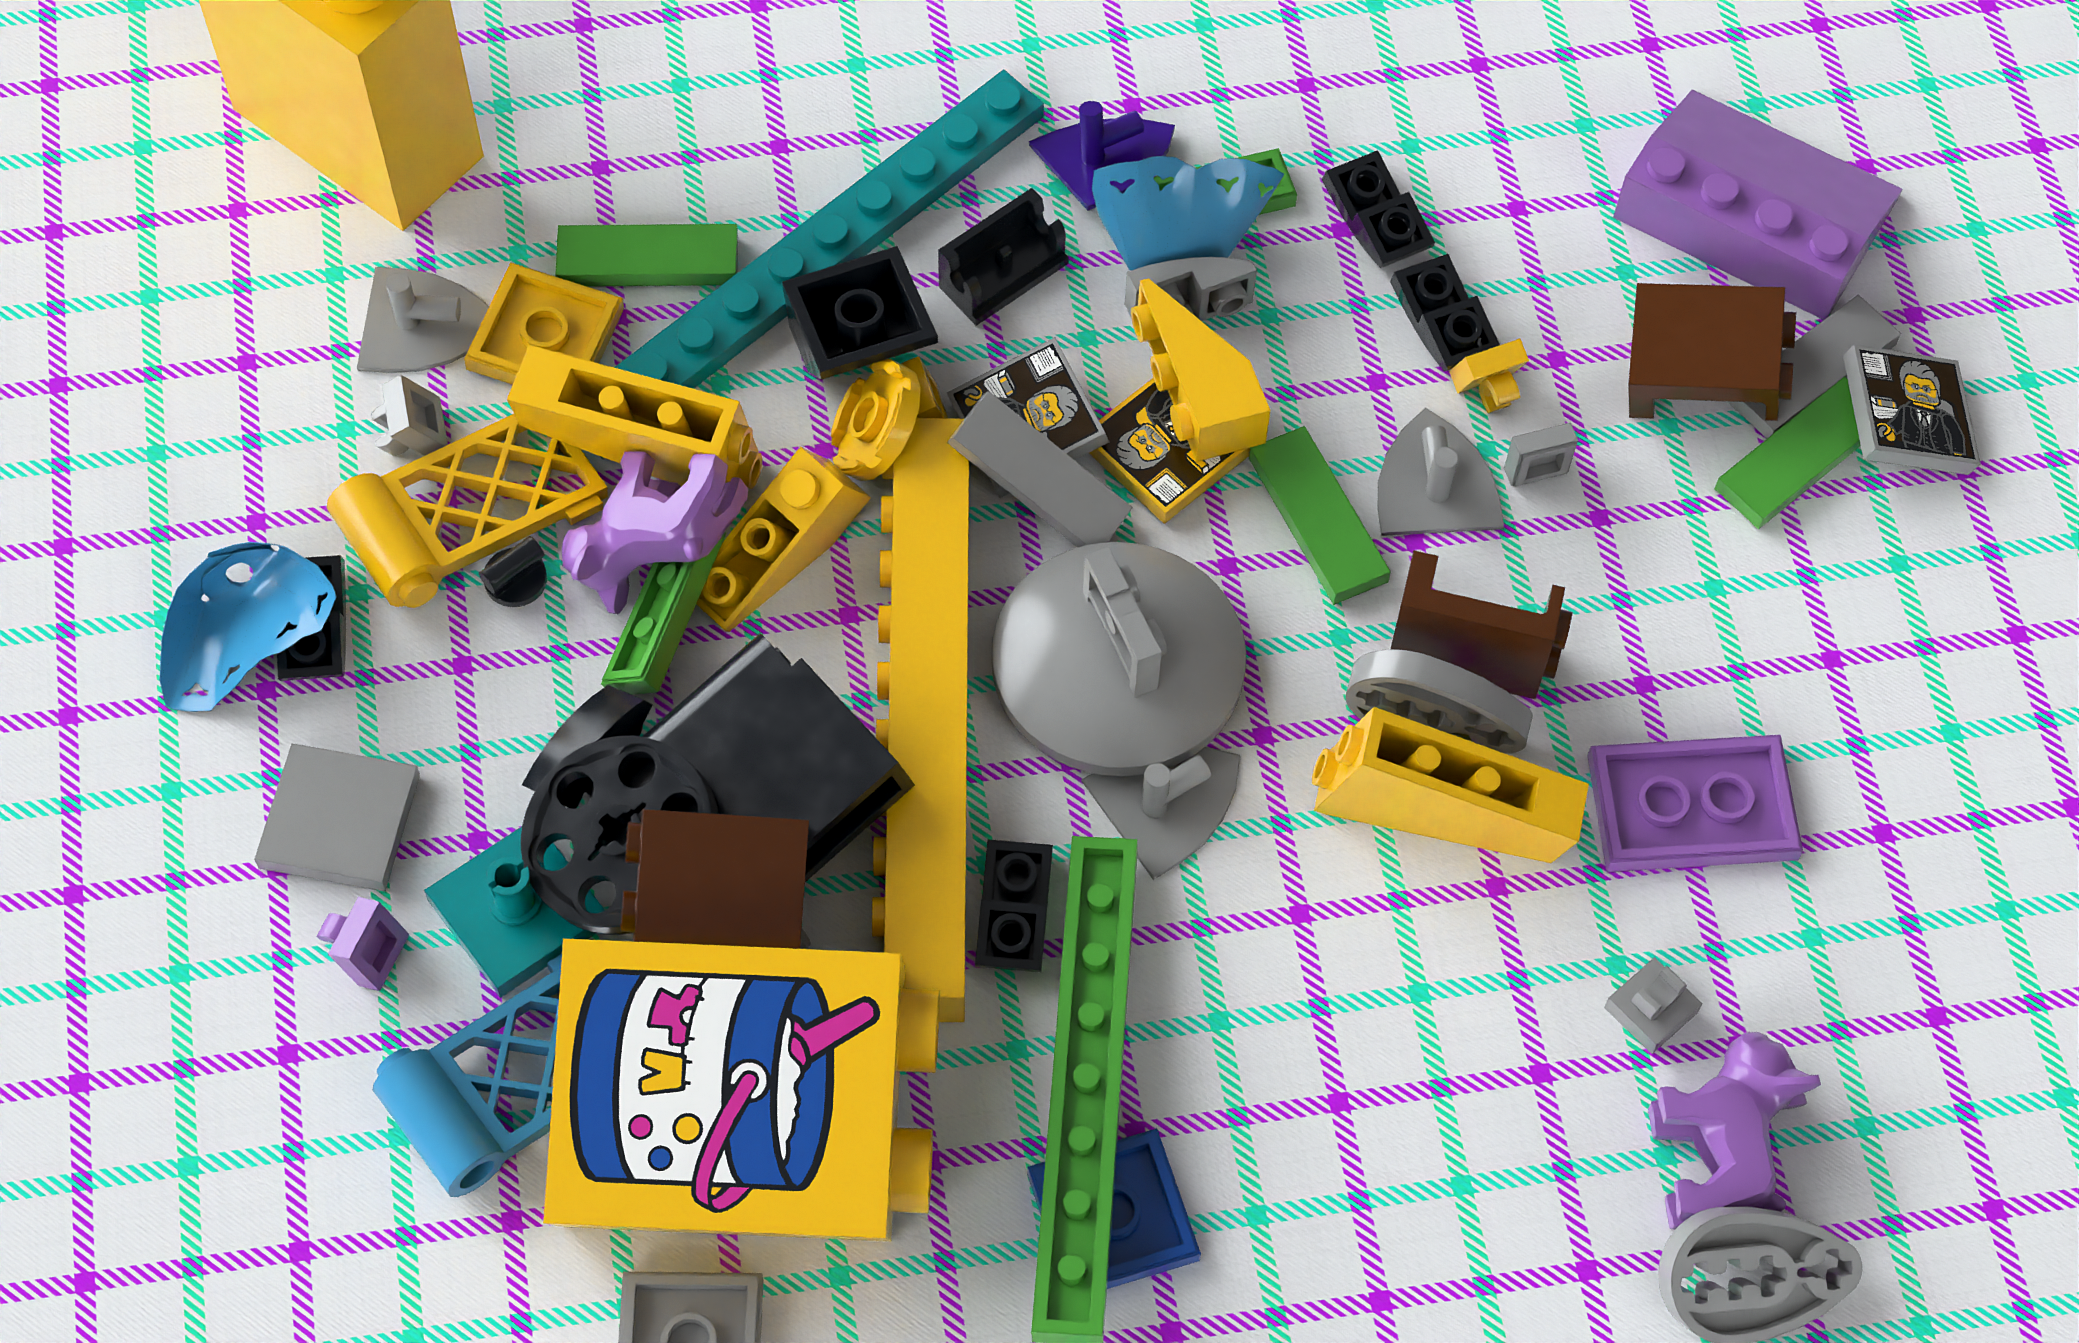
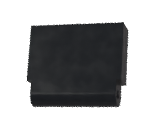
(778, 748)

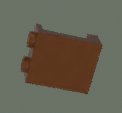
(1710, 346)
(1482, 637)
(716, 879)

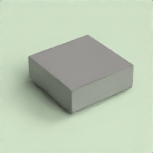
(1540, 454)

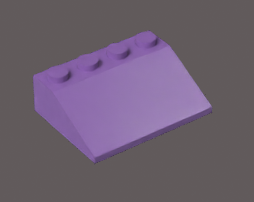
(1755, 202)

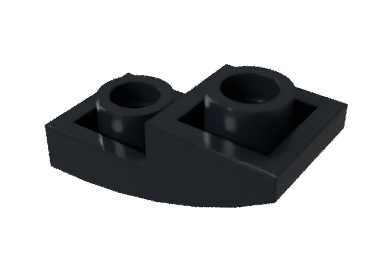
(1375, 211)
(1442, 312)
(325, 651)
(601, 716)
(1014, 906)

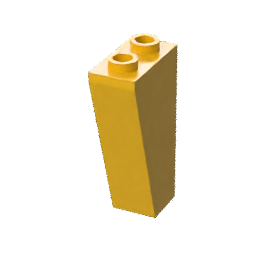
(625, 412)
(1447, 789)

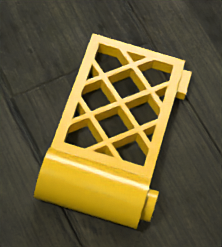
(405, 551)

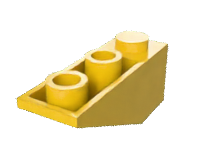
(1208, 380)
(780, 536)

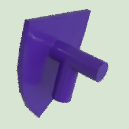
(1097, 143)

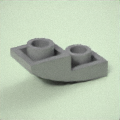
(1206, 283)

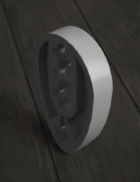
(1439, 697)
(1746, 1311)

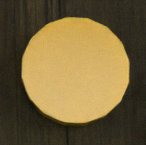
(875, 420)

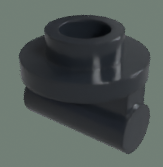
(516, 574)

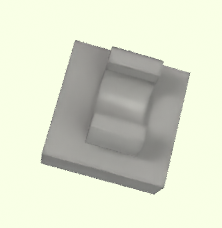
(412, 418)
(1653, 1005)

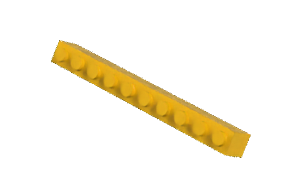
(927, 713)

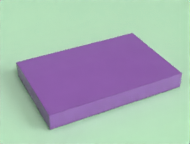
(1694, 803)

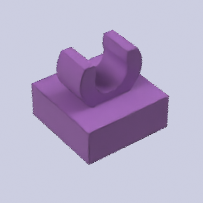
(364, 942)

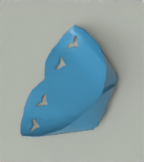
(1187, 216)
(238, 620)

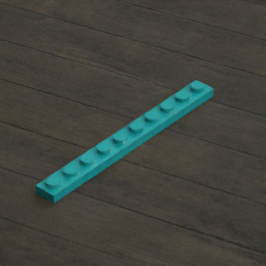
(840, 232)

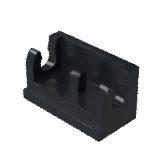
(1001, 257)

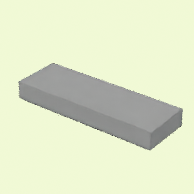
(1820, 360)
(1038, 473)

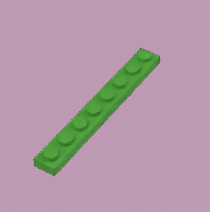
(1085, 1093)

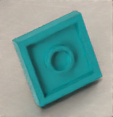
(501, 916)

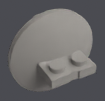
(1118, 658)

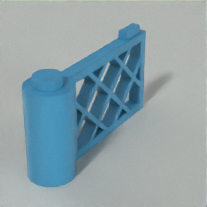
(442, 1106)

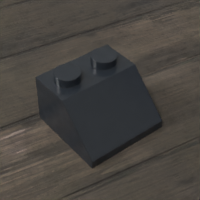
(856, 314)

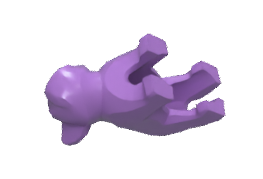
(652, 524)
(1731, 1127)

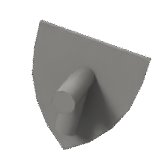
(417, 321)
(1435, 482)
(1169, 808)

